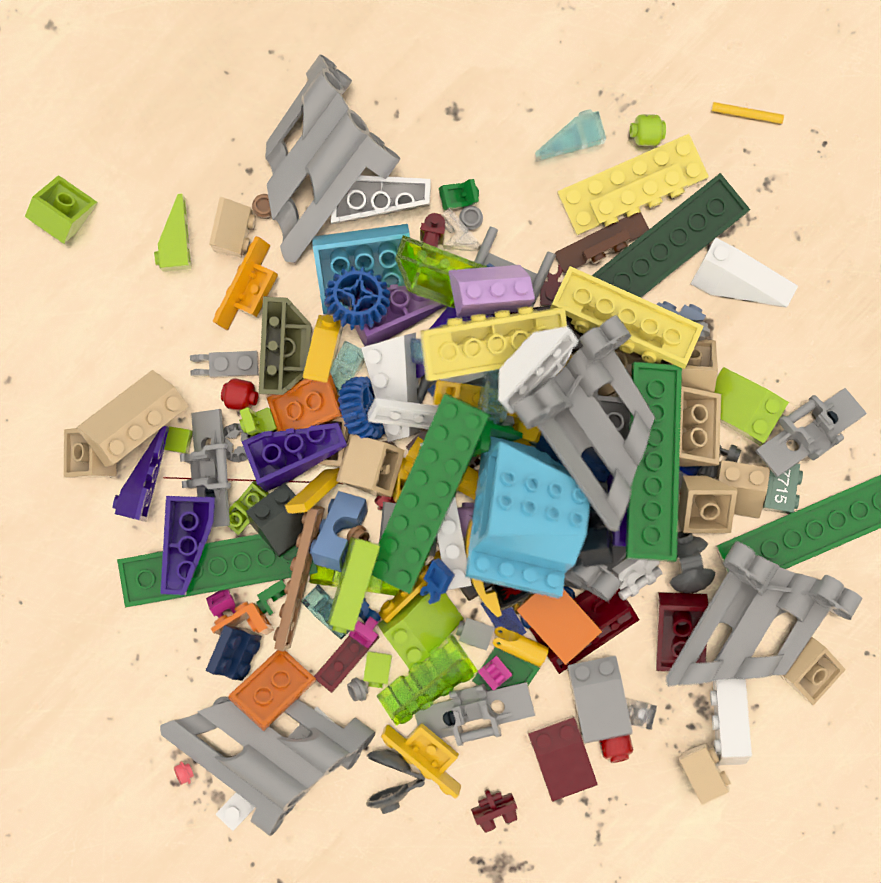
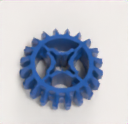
(375, 303)
(355, 403)

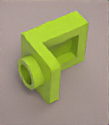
(257, 422)

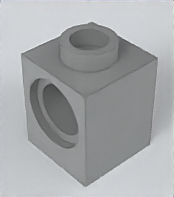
(475, 633)

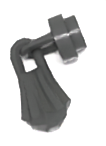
(731, 455)

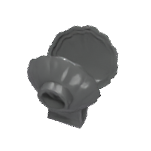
(693, 575)
(389, 799)

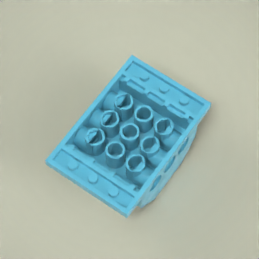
(525, 520)

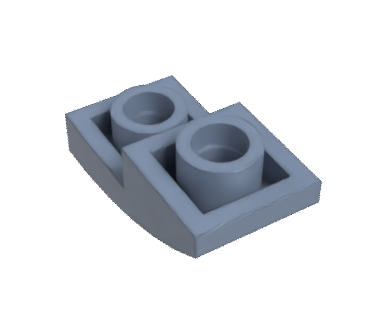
(690, 312)

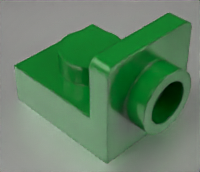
(274, 592)

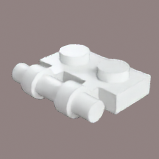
(631, 570)

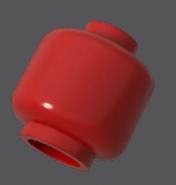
(239, 394)
(617, 748)

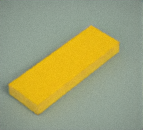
(313, 491)

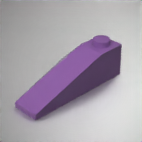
(402, 313)

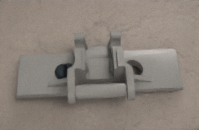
(816, 438)
(209, 463)
(474, 704)

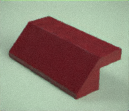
(609, 616)

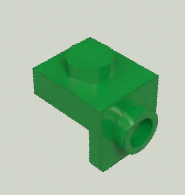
(459, 195)

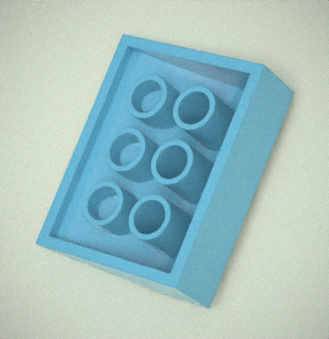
(366, 248)

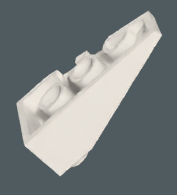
(738, 276)

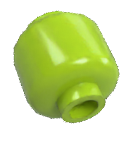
(648, 130)

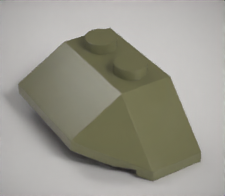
(283, 346)

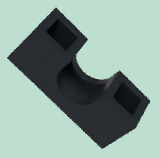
(597, 545)

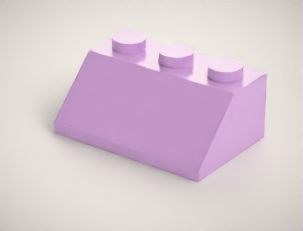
(490, 290)

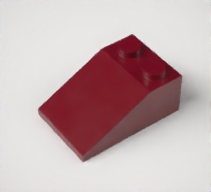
(676, 621)
(562, 758)

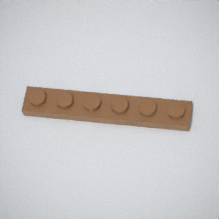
(296, 586)

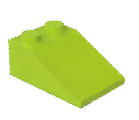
(748, 406)
(421, 627)

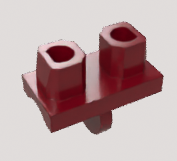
(433, 230)
(493, 807)

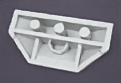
(534, 364)

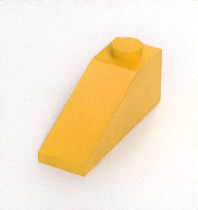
(322, 348)

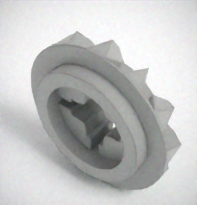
(233, 431)

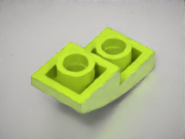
(237, 511)

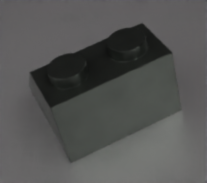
(273, 521)

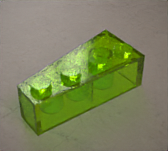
(427, 681)

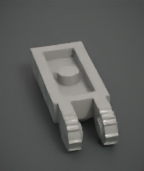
(227, 364)

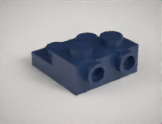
(234, 653)

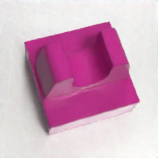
(220, 602)
(363, 632)
(494, 673)

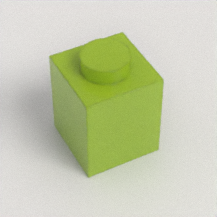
(377, 669)

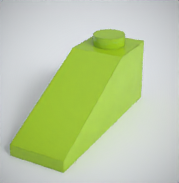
(174, 241)

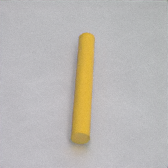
(747, 112)

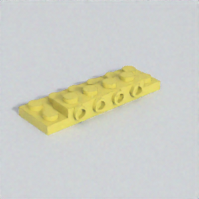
(633, 185)
(654, 330)
(483, 341)

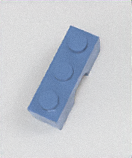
(344, 513)

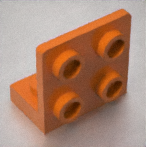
(245, 611)

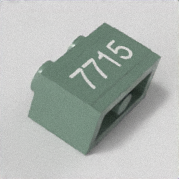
(782, 491)

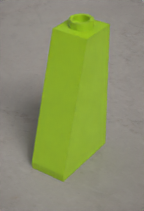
(352, 584)

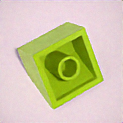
(60, 209)

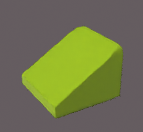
(178, 440)

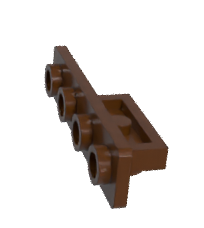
(602, 242)

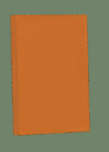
(305, 405)
(559, 623)
(272, 688)

